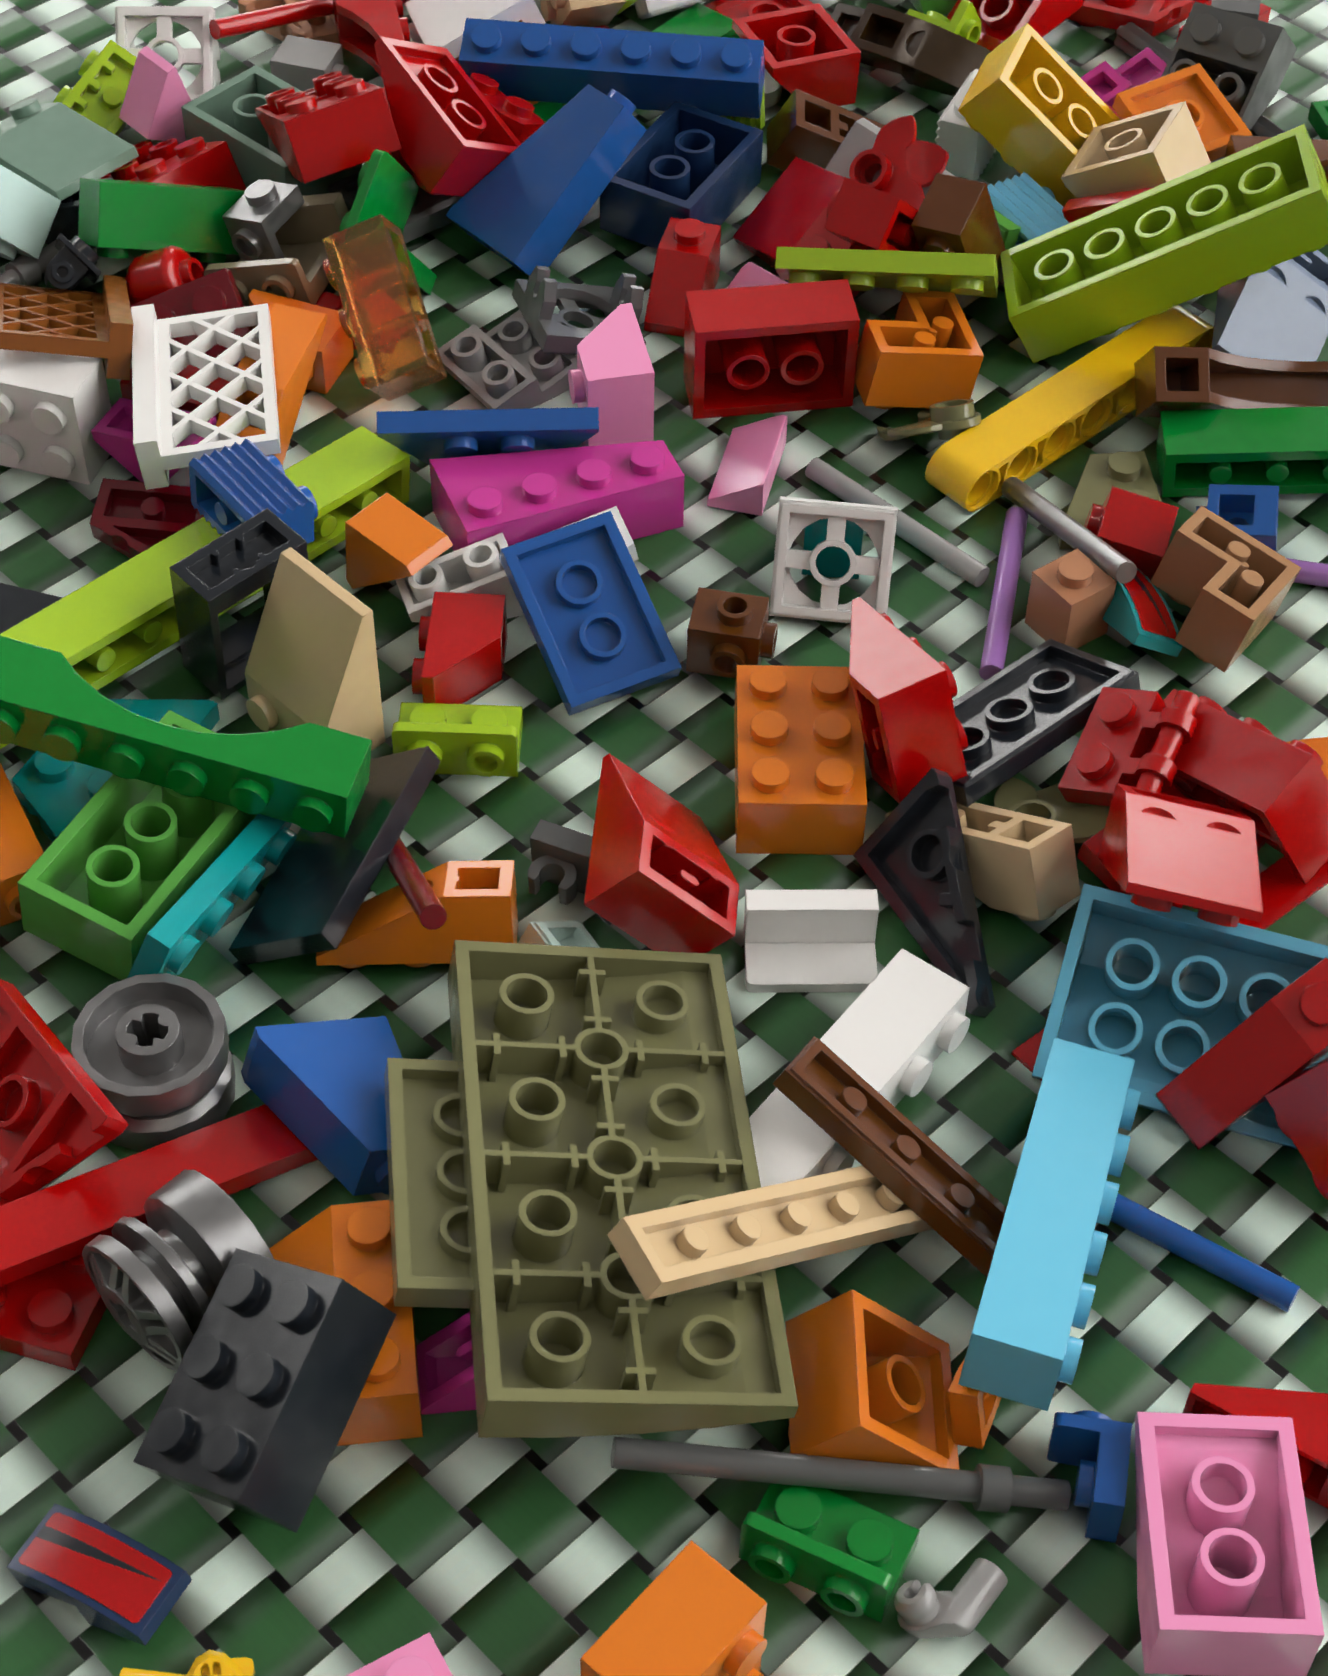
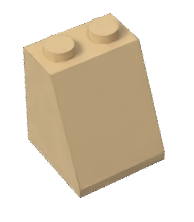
(1137, 153)

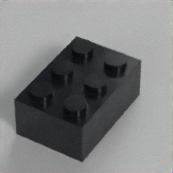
(266, 1388)

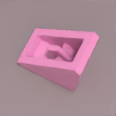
(155, 98)

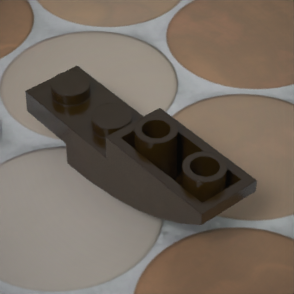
(910, 46)

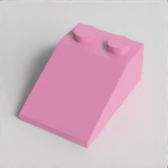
(1223, 1547)

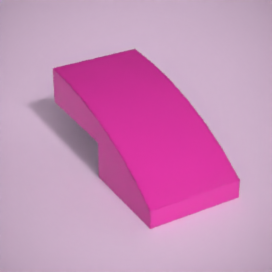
(1138, 70)

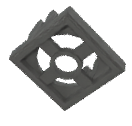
(541, 294)

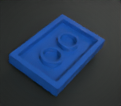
(589, 612)

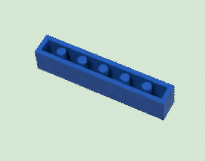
(644, 66)

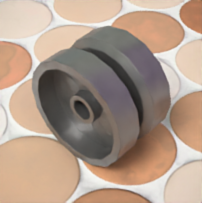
(157, 1056)

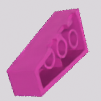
(554, 487)

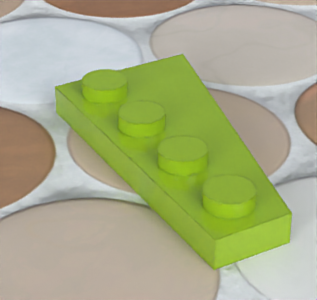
(897, 270)

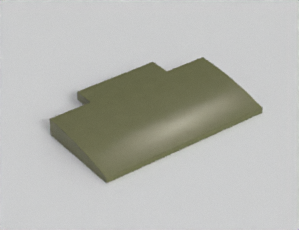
(571, 1102)

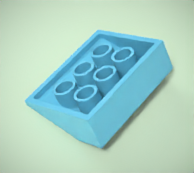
(1167, 990)

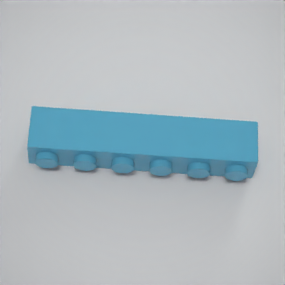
(1049, 1228)

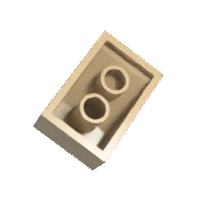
(314, 656)

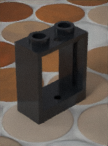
(216, 580)

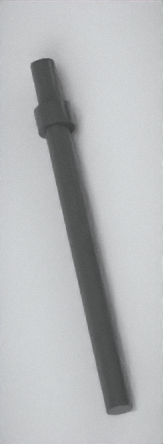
(987, 1487)

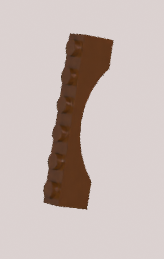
(1219, 380)

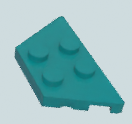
(60, 789)

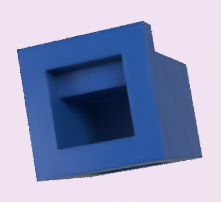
(1248, 508)

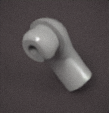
(954, 1612)

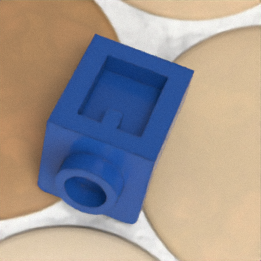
(1102, 1456)

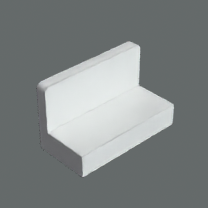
(810, 940)

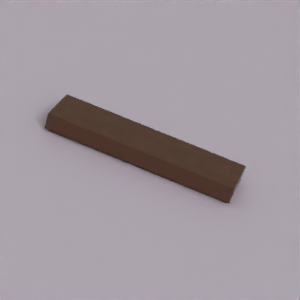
(894, 1151)

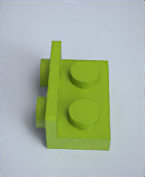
(101, 87)
(463, 736)

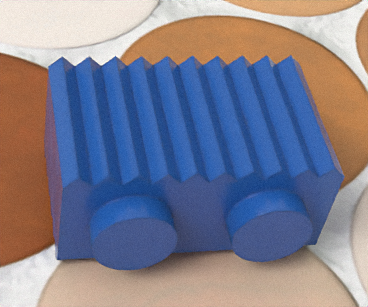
(242, 483)

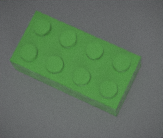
(124, 866)

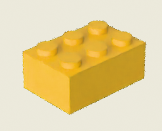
(1033, 109)

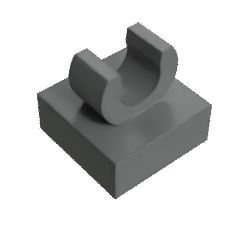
(559, 858)

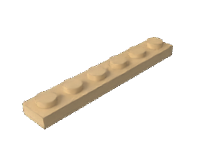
(759, 1230)

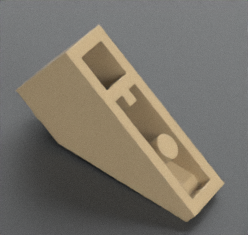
(1019, 860)

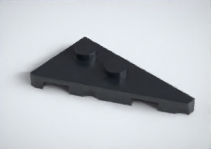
(925, 877)

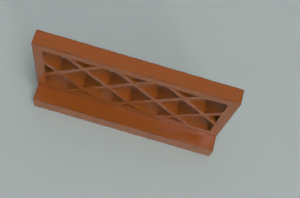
(70, 323)

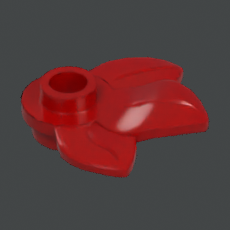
(904, 162)

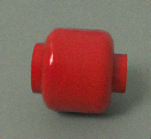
(160, 272)

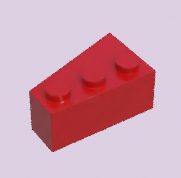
(1262, 776)

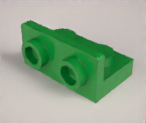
(828, 1547)

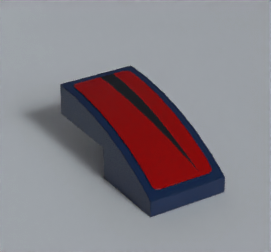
(100, 1572)

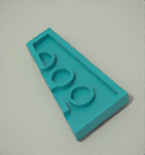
(212, 897)

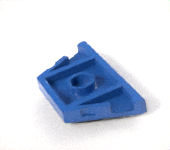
(486, 431)

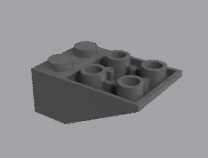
(1238, 54)

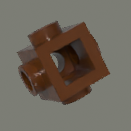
(728, 632)

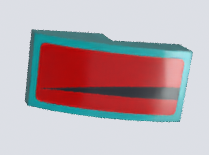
(1143, 616)

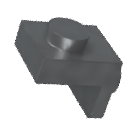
(259, 216)

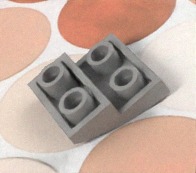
(506, 365)

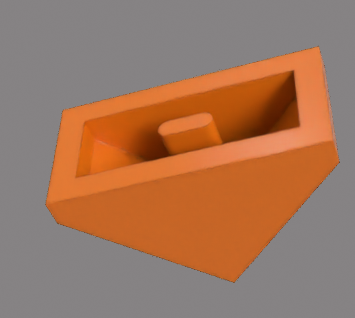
(389, 543)

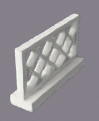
(160, 391)

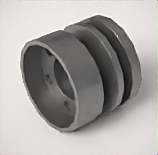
(167, 1273)

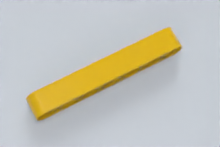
(1056, 412)

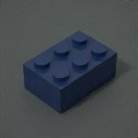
(682, 170)

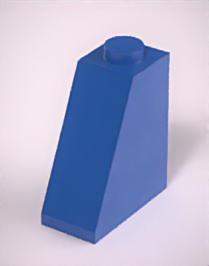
(329, 1092)

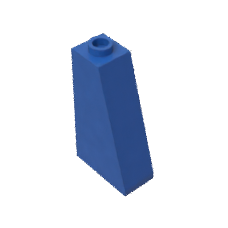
(551, 180)

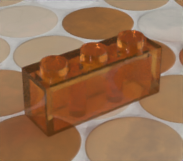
(382, 308)

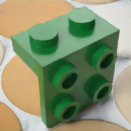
(388, 191)

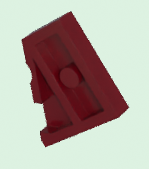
(138, 518)

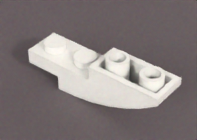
(474, 571)

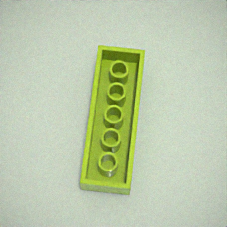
(1168, 245)

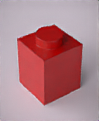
(1134, 527)

